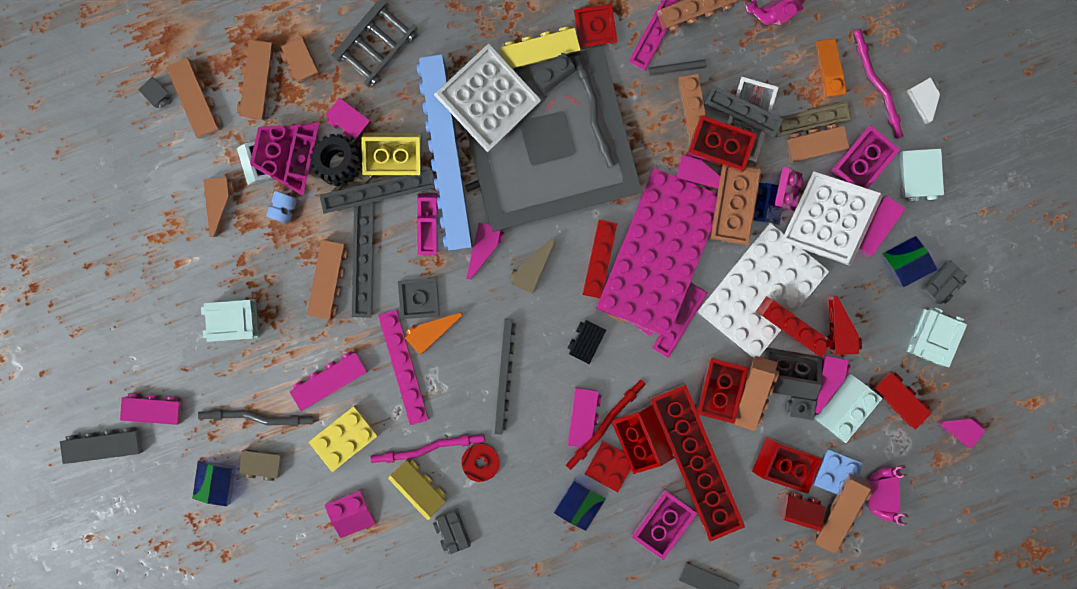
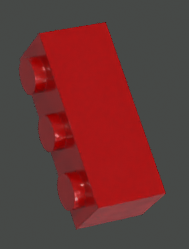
(902, 399)

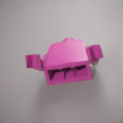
(775, 11)
(886, 494)

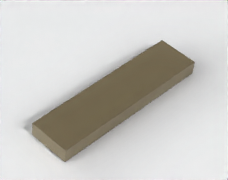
(814, 119)

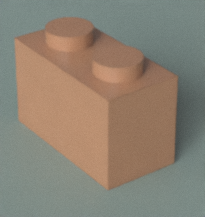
(299, 60)

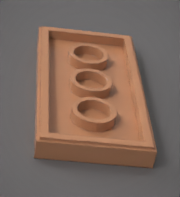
(735, 205)

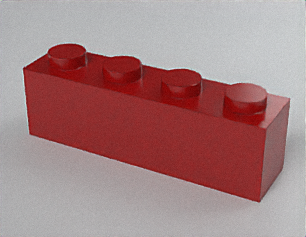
(599, 259)
(794, 326)

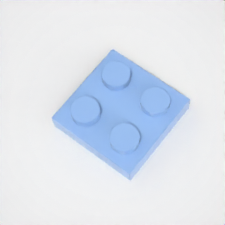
(835, 470)

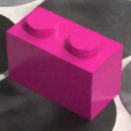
(348, 119)

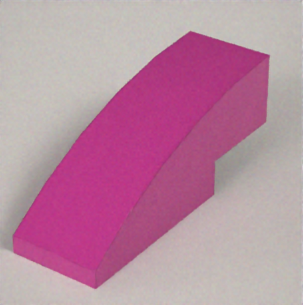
(427, 223)

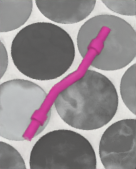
(863, 49)
(464, 440)

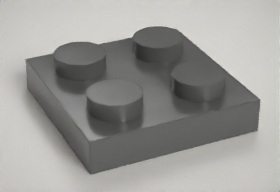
(418, 298)

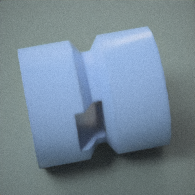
(282, 201)

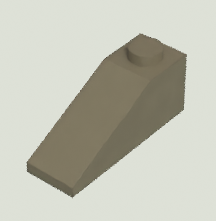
(529, 272)

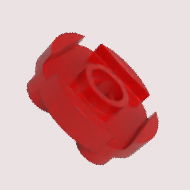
(485, 472)

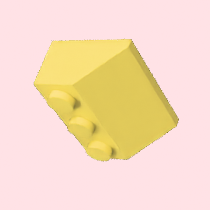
(391, 153)
(418, 488)

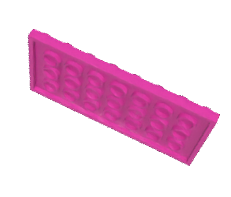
(659, 253)

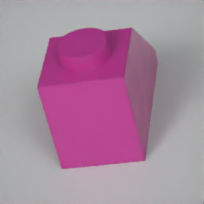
(964, 429)

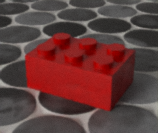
(721, 143)
(642, 439)

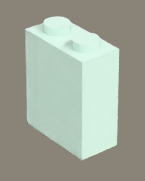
(921, 174)

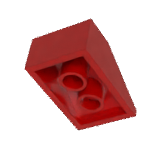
(842, 330)
(722, 390)
(786, 465)

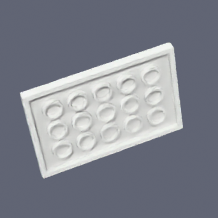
(764, 270)

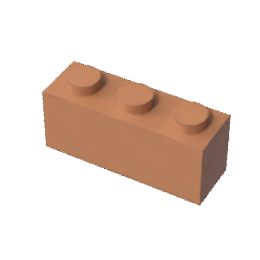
(817, 143)

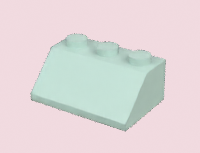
(848, 408)

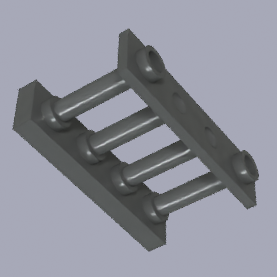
(355, 38)

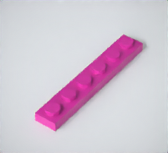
(403, 367)

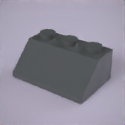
(798, 373)

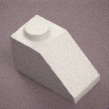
(925, 98)

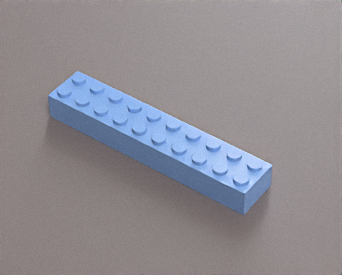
(446, 156)

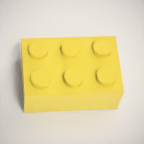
(343, 438)

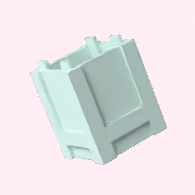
(230, 320)
(936, 337)

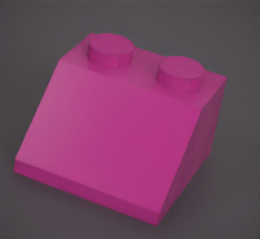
(350, 513)

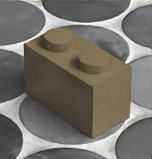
(260, 463)

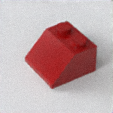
(802, 511)

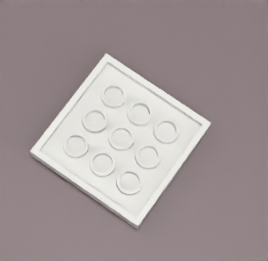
(487, 97)
(832, 218)

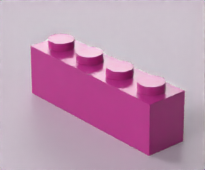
(328, 381)

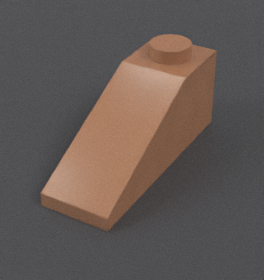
(217, 198)

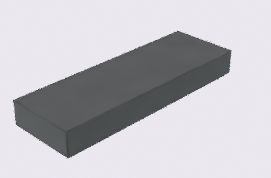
(703, 579)

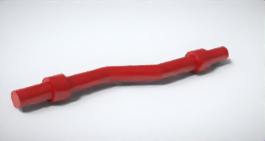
(581, 453)

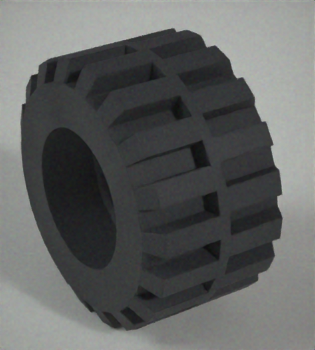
(326, 150)

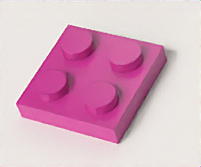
(788, 189)

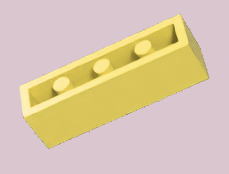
(540, 49)

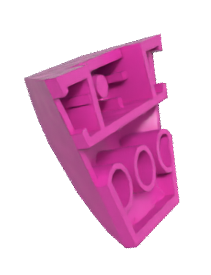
(285, 153)

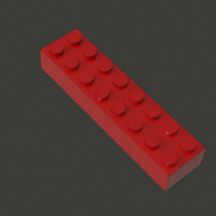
(697, 462)

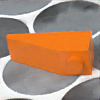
(830, 69)
(427, 333)

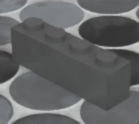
(101, 446)

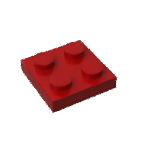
(595, 26)
(609, 466)

